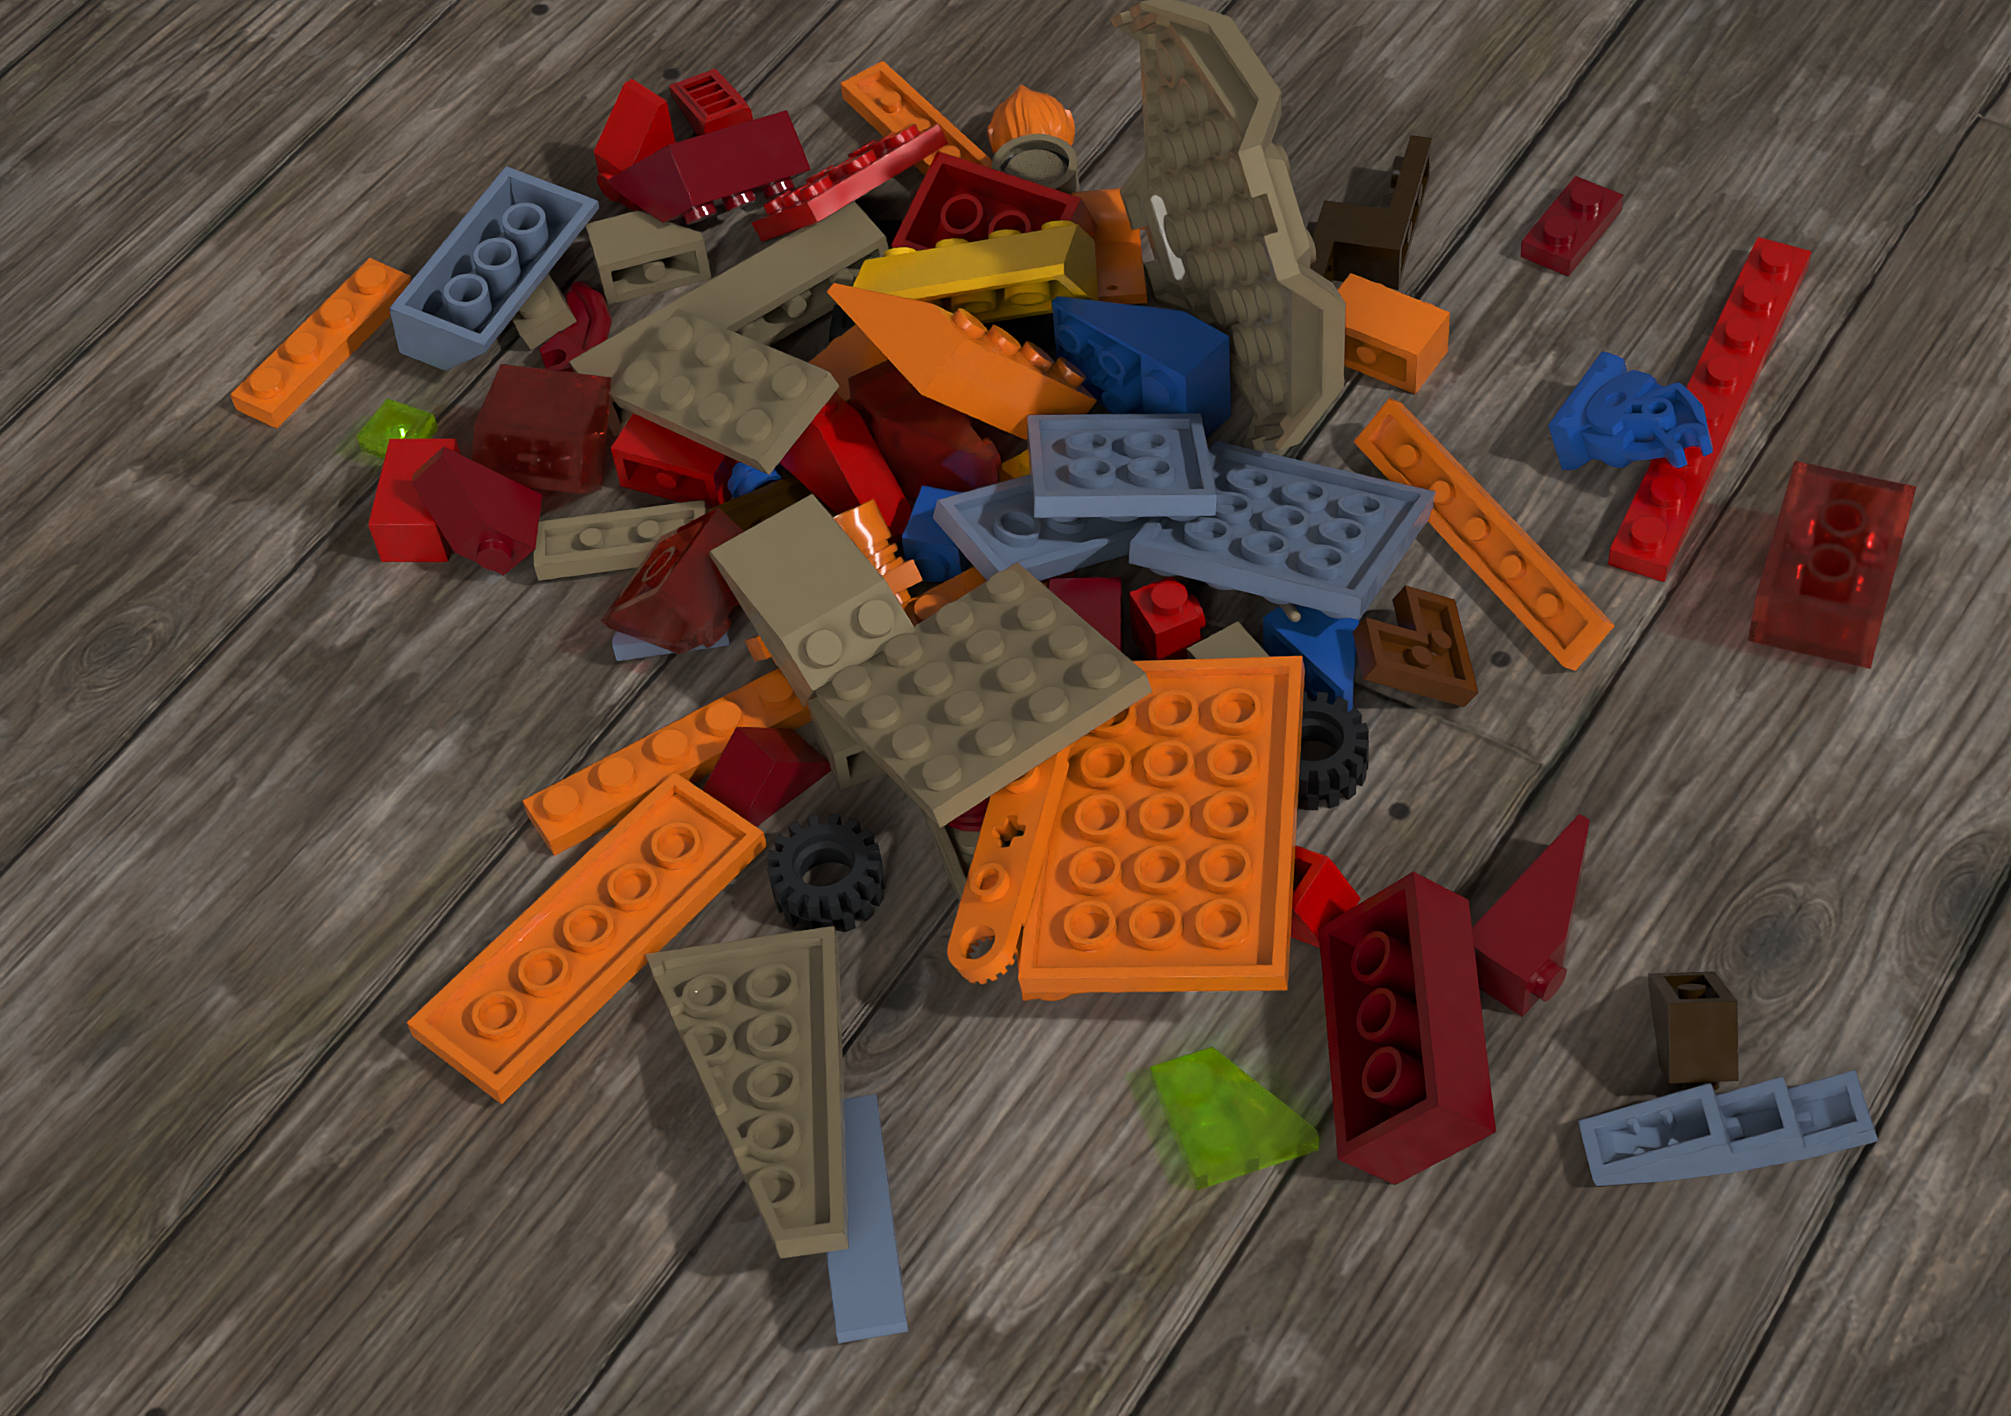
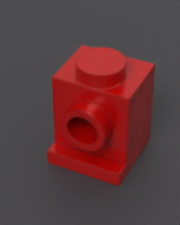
(1165, 620)

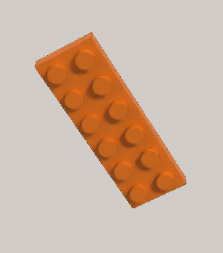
(586, 936)

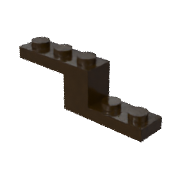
(1374, 239)

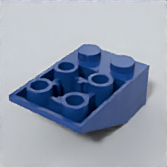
(1146, 358)

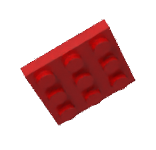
(848, 180)

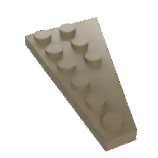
(770, 1058)

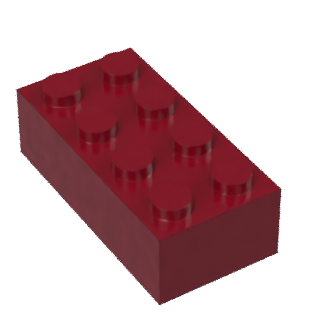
(1405, 1030)

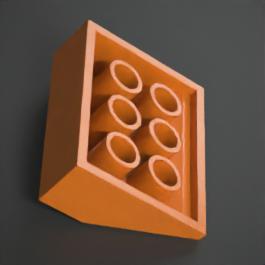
(964, 363)

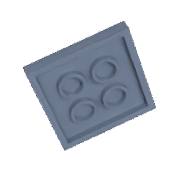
(1120, 466)

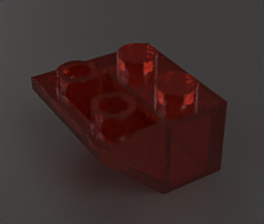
(544, 428)

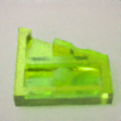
(1226, 1118)

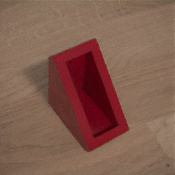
(764, 771)

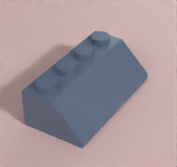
(487, 268)

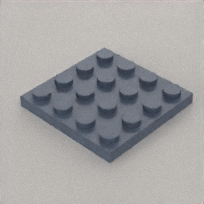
(1290, 532)

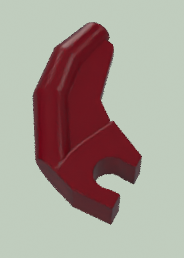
(589, 331)

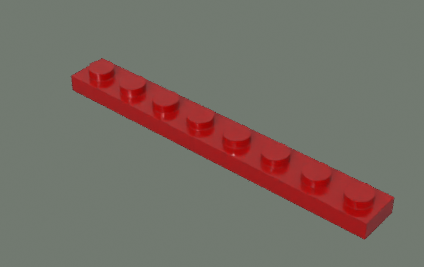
(1722, 384)

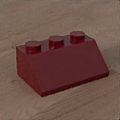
(716, 170)

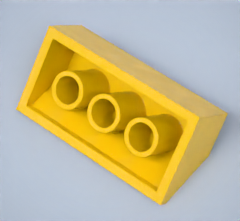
(994, 277)

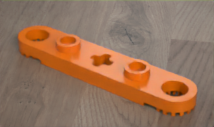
(1003, 877)

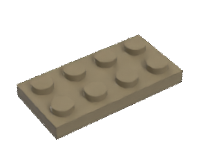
(724, 390)

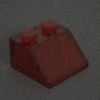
(677, 590)

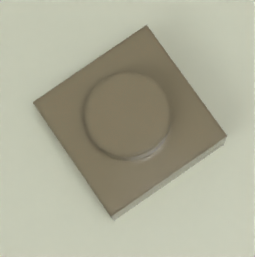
(543, 314)

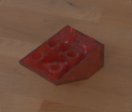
(920, 436)

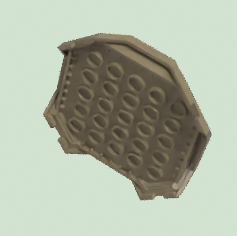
(1229, 219)

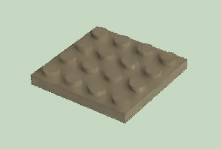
(982, 693)

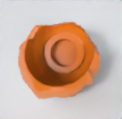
(1027, 114)

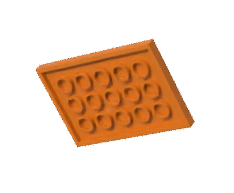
(1176, 838)

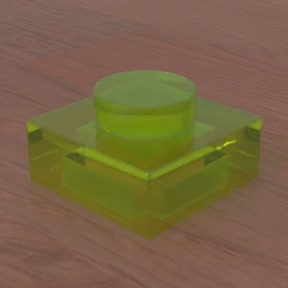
(395, 421)

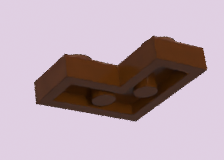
(1422, 652)

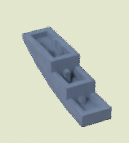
(1728, 1132)
(868, 1274)

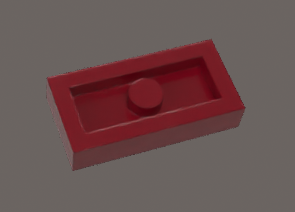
(1571, 226)

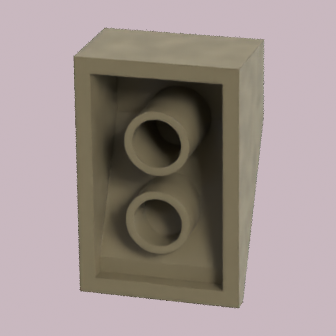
(810, 595)

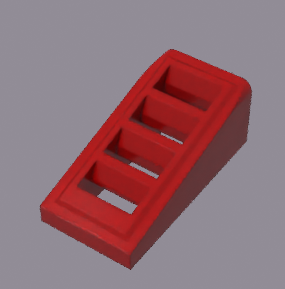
(710, 102)

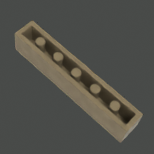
(757, 298)

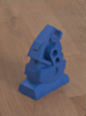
(1627, 419)

